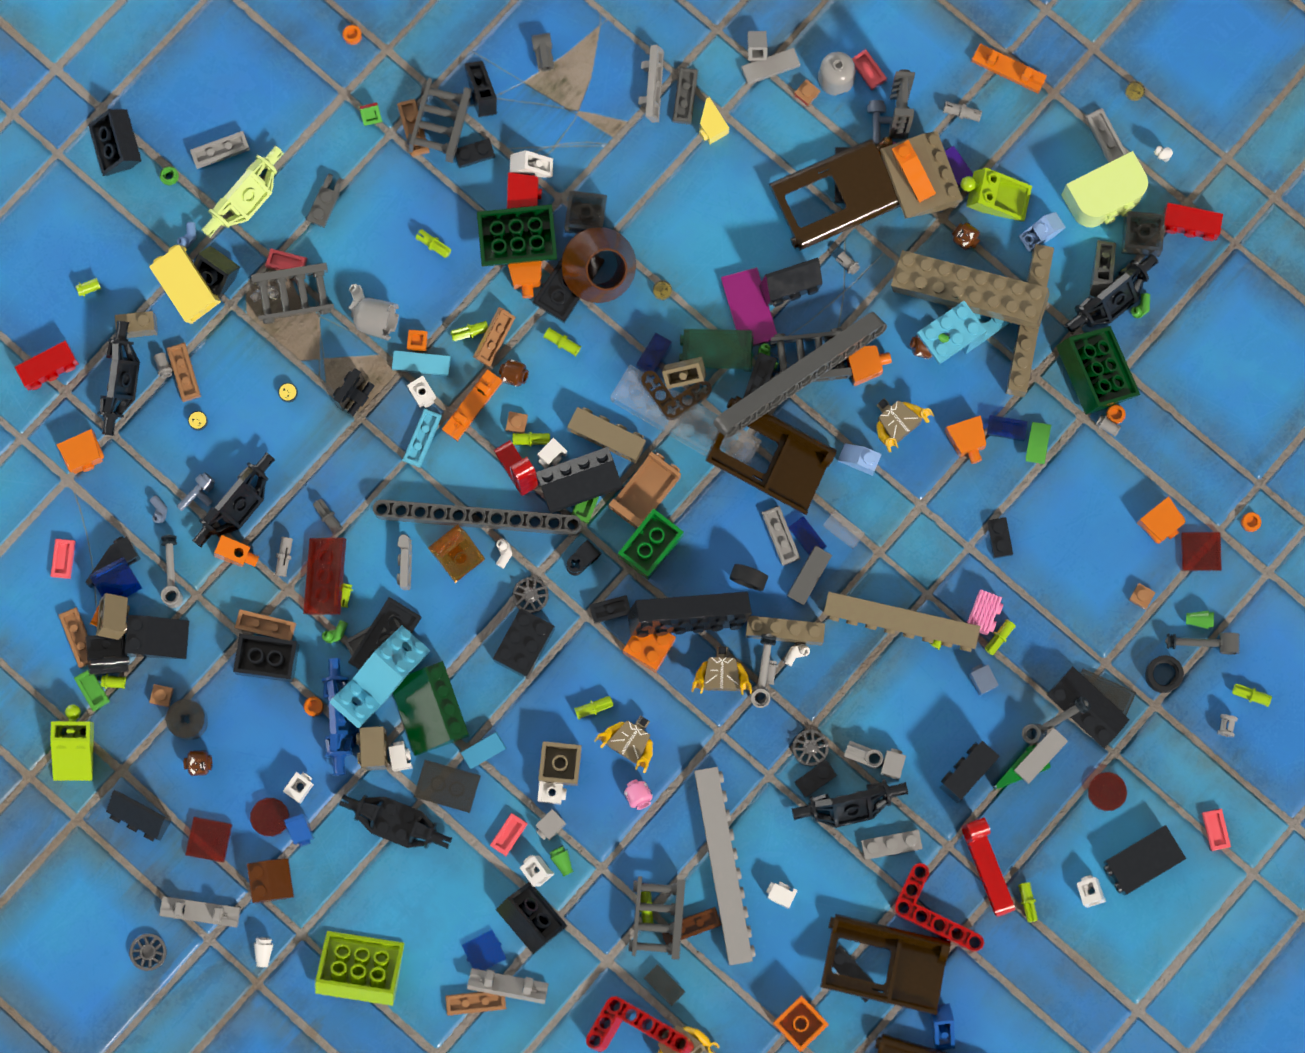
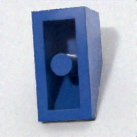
(299, 830)
(943, 1028)

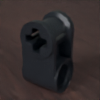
(585, 556)

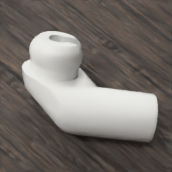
(1164, 154)
(795, 652)

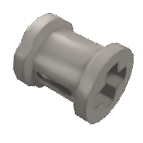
(1225, 719)

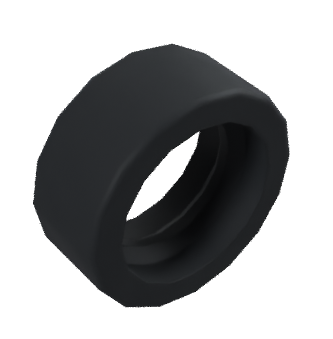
(748, 577)
(1178, 670)

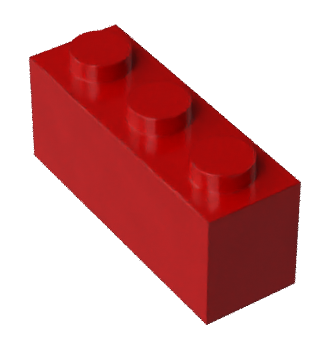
(1192, 222)
(47, 366)

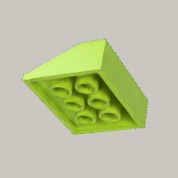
(359, 968)

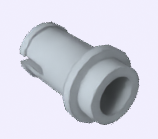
(848, 263)
(163, 366)
(1108, 425)
(771, 672)

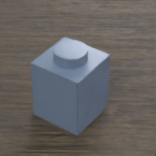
(983, 679)

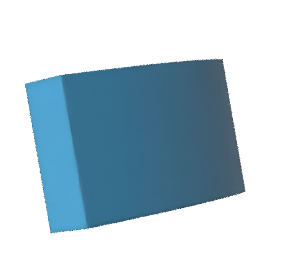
(483, 750)

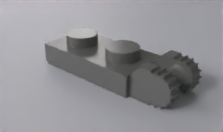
(325, 202)

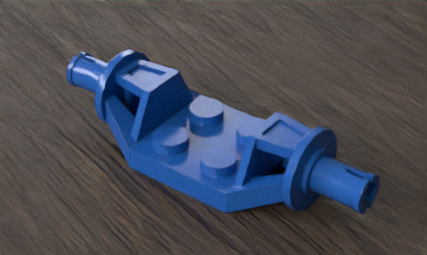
(339, 725)

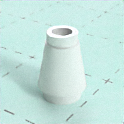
(263, 950)

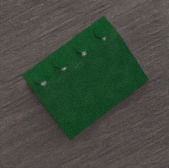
(516, 235)
(1097, 369)
(430, 709)

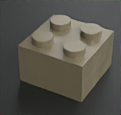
(373, 748)
(560, 763)

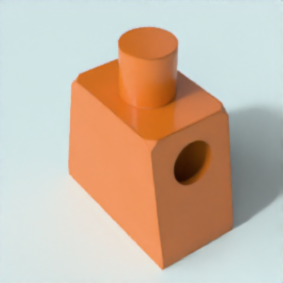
(526, 277)
(867, 364)
(967, 438)
(226, 549)

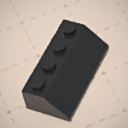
(579, 480)
(1102, 720)

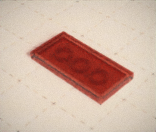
(324, 576)

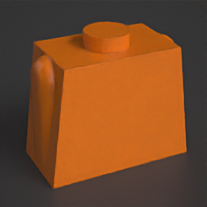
(81, 452)
(1162, 521)

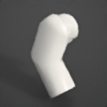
(357, 294)
(505, 552)

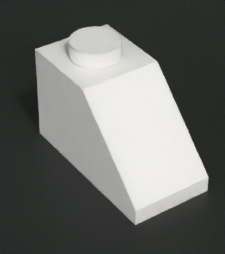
(531, 164)

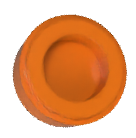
(352, 34)
(1116, 413)
(1251, 522)
(313, 706)

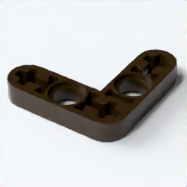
(669, 401)

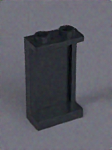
(1144, 860)

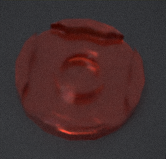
(1107, 791)
(269, 816)

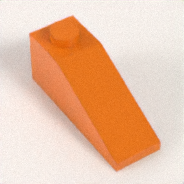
(913, 171)

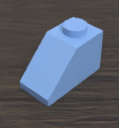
(859, 458)

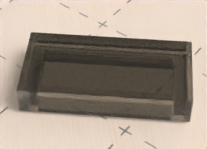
(664, 984)

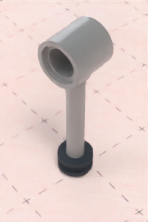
(169, 541)
(768, 641)

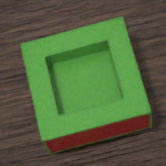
(370, 114)

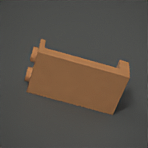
(645, 489)

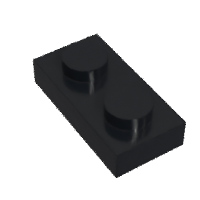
(474, 153)
(999, 537)
(610, 609)
(815, 778)

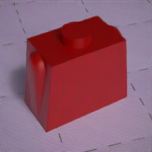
(523, 190)

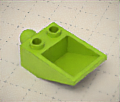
(997, 194)
(73, 752)

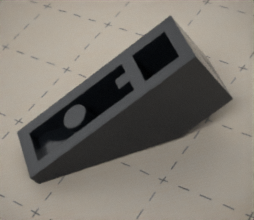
(482, 89)
(121, 548)

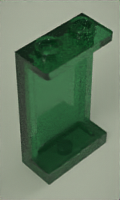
(719, 348)

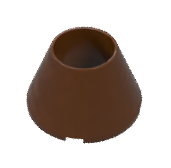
(578, 255)

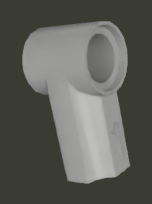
(861, 754)

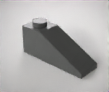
(1103, 267)

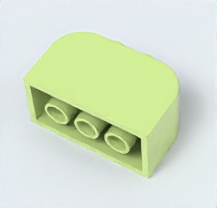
(1106, 191)

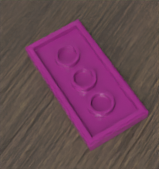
(748, 305)

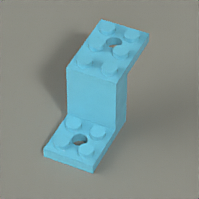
(964, 332)
(379, 676)

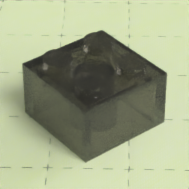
(585, 211)
(1143, 233)

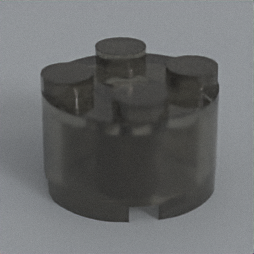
(197, 717)

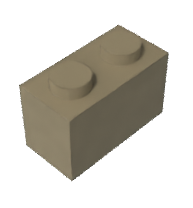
(139, 323)
(684, 372)
(112, 616)

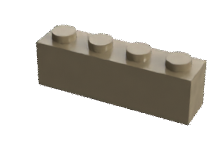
(605, 434)
(786, 630)

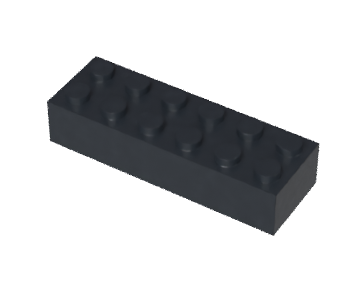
(689, 614)

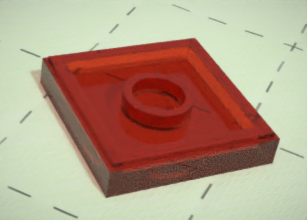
(1201, 551)
(209, 839)

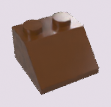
(270, 880)

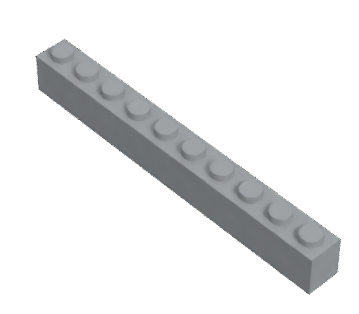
(723, 866)

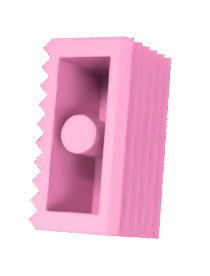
(984, 611)

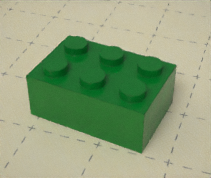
(650, 544)

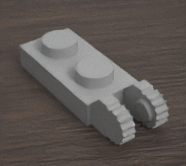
(405, 562)

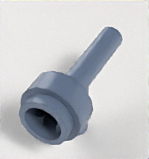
(877, 107)
(204, 482)

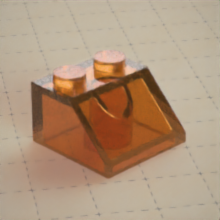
(456, 553)

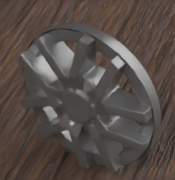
(530, 594)
(810, 747)
(148, 952)

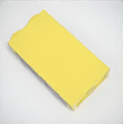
(184, 284)

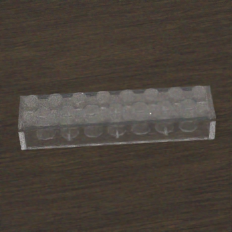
(692, 428)

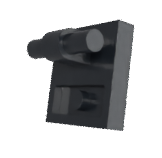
(350, 392)
(106, 655)

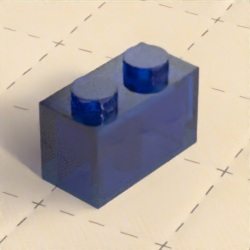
(654, 354)

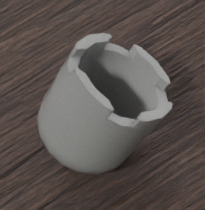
(836, 73)
(375, 317)

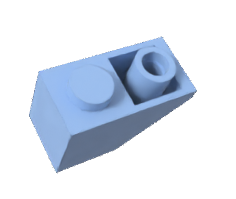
(1042, 231)

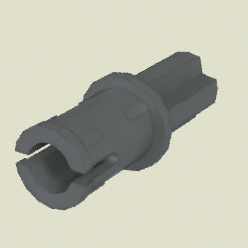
(327, 516)

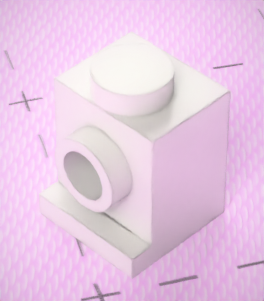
(418, 385)
(551, 454)
(399, 756)
(291, 788)
(543, 793)
(529, 870)
(1084, 886)
(780, 894)

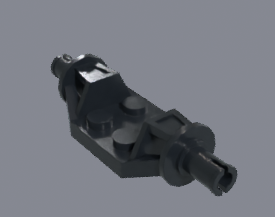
(1115, 298)
(122, 378)
(237, 503)
(851, 807)
(395, 821)

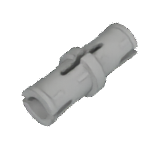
(962, 111)
(283, 556)

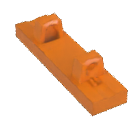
(1009, 68)
(472, 405)

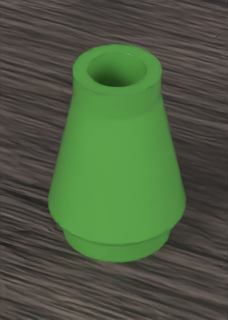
(1201, 619)
(561, 859)

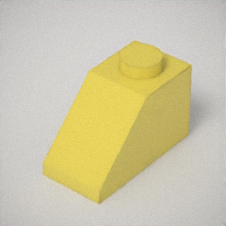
(712, 123)

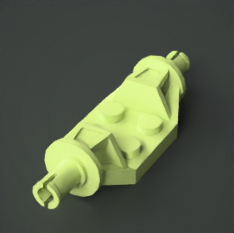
(246, 194)

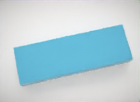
(421, 363)
(422, 438)

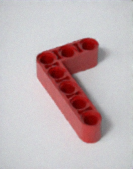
(519, 470)
(987, 866)
(928, 925)
(639, 1023)

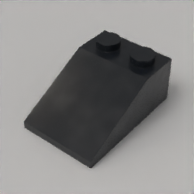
(156, 637)

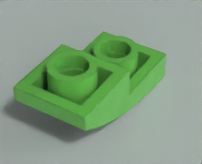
(1038, 443)

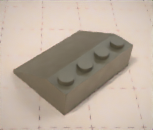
(937, 167)

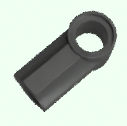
(542, 47)

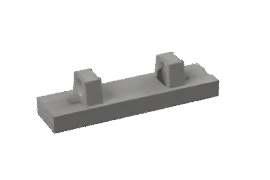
(655, 69)
(200, 912)
(507, 986)

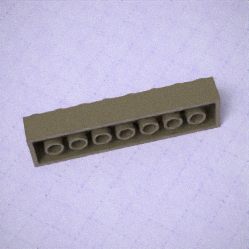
(982, 291)

